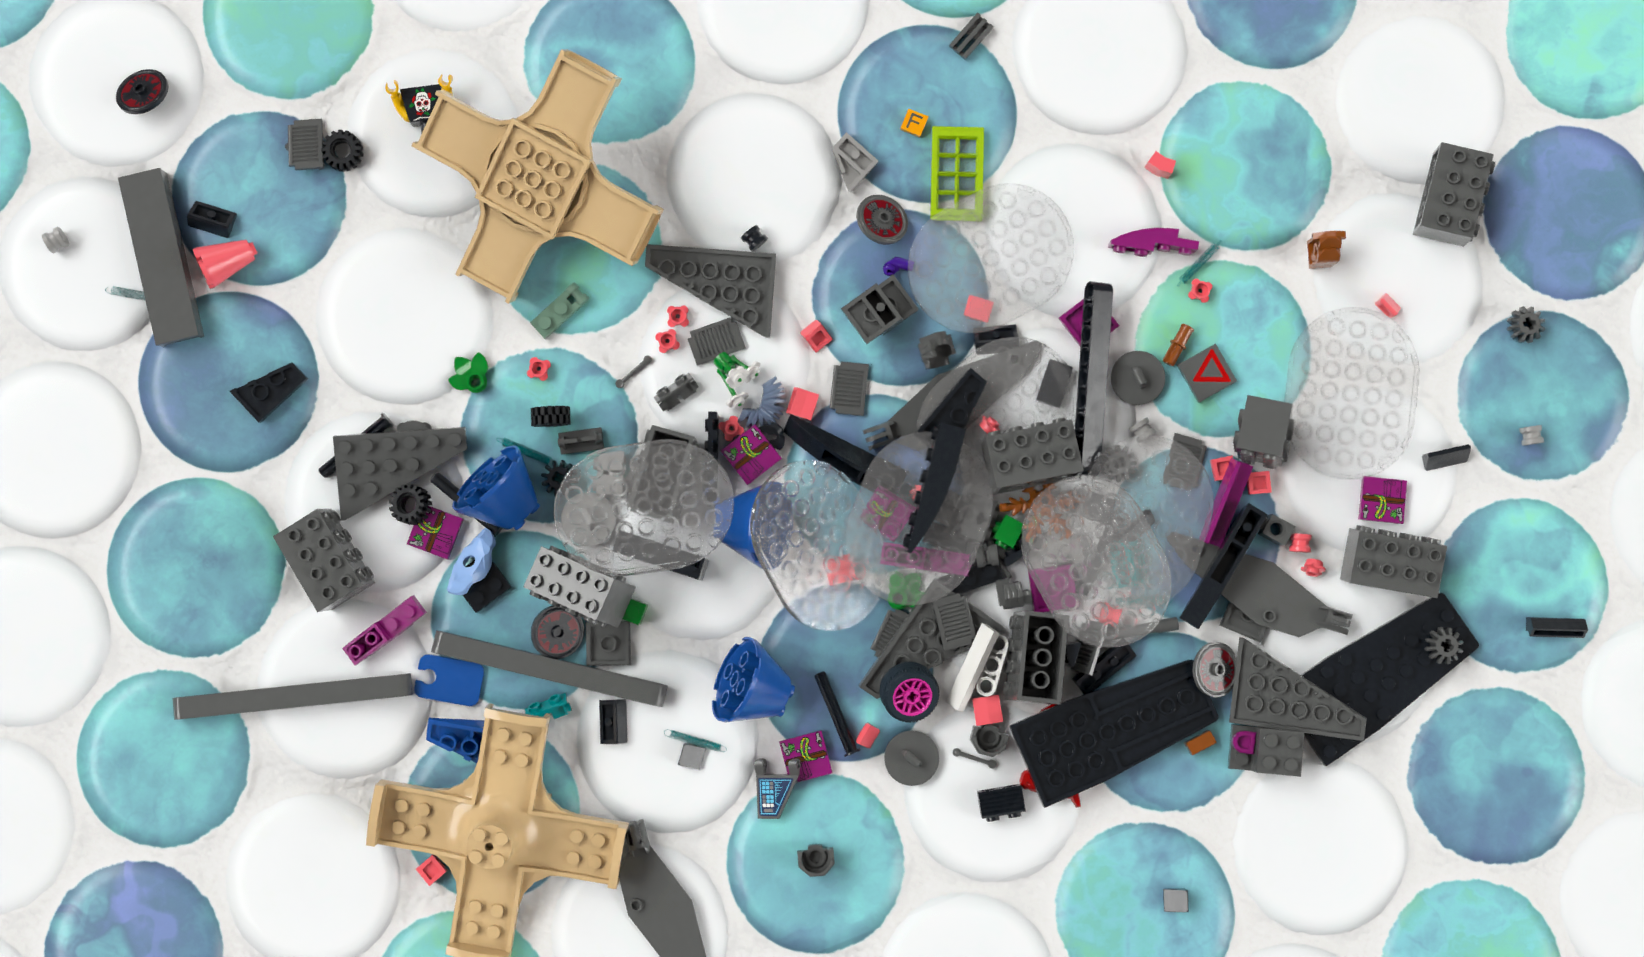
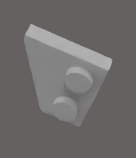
(853, 161)

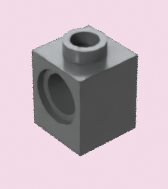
(1285, 530)

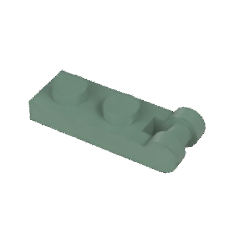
(559, 311)

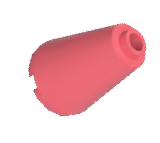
(223, 260)

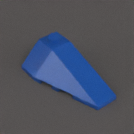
(457, 735)

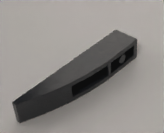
(829, 448)
(935, 480)
(1223, 565)

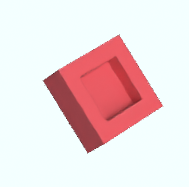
(1219, 467)
(1259, 483)
(431, 869)

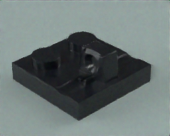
(488, 589)

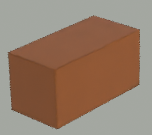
(1200, 742)

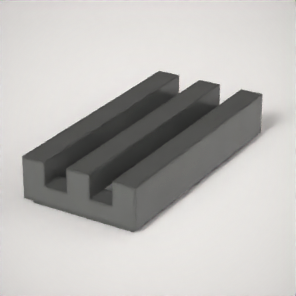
(982, 22)

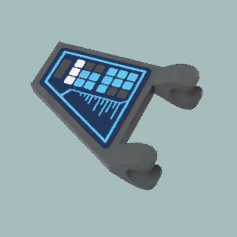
(774, 789)

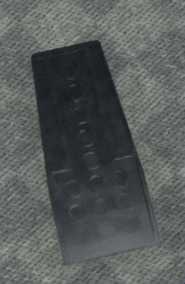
(1386, 669)
(1110, 730)

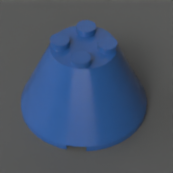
(499, 491)
(739, 533)
(750, 684)

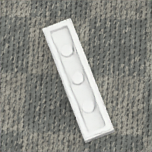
(972, 667)

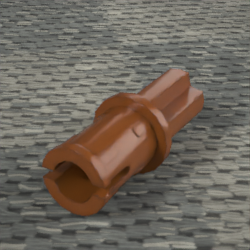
(1178, 345)

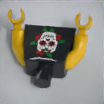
(417, 103)

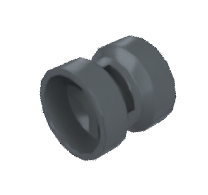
(992, 556)

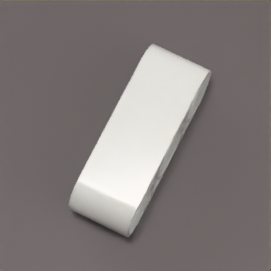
(993, 676)

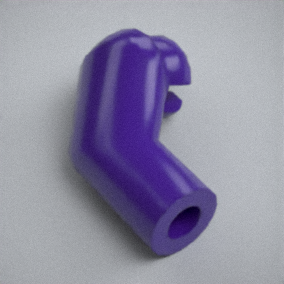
(895, 265)

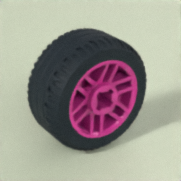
(909, 692)

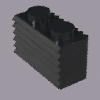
(1001, 801)

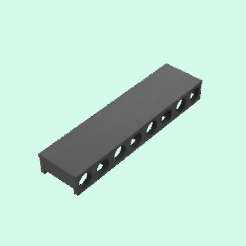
(160, 257)

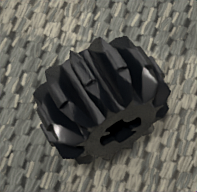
(552, 474)

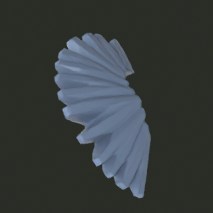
(767, 406)

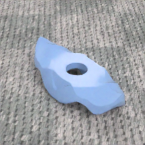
(481, 550)

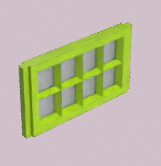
(955, 165)

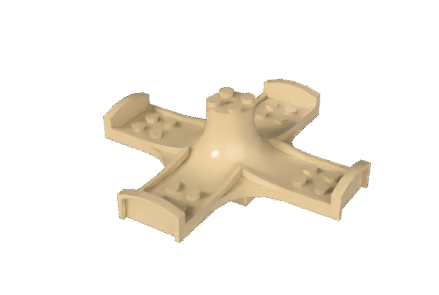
(538, 176)
(497, 833)

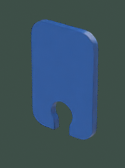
(455, 680)

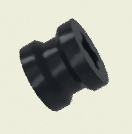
(754, 238)

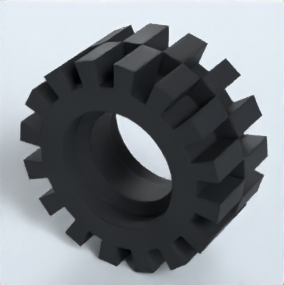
(342, 163)
(550, 416)
(400, 499)

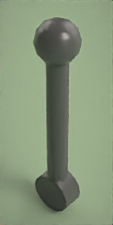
(620, 383)
(1006, 571)
(991, 763)

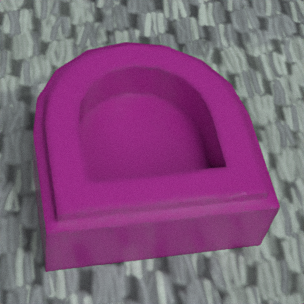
(1244, 741)

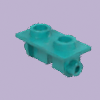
(556, 705)

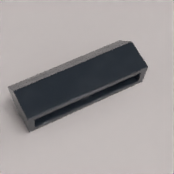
(1556, 627)

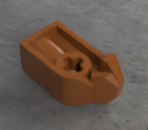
(1325, 248)

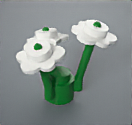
(736, 377)

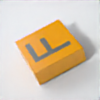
(914, 123)

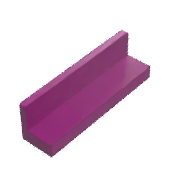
(1227, 500)

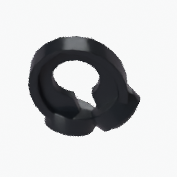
(776, 429)

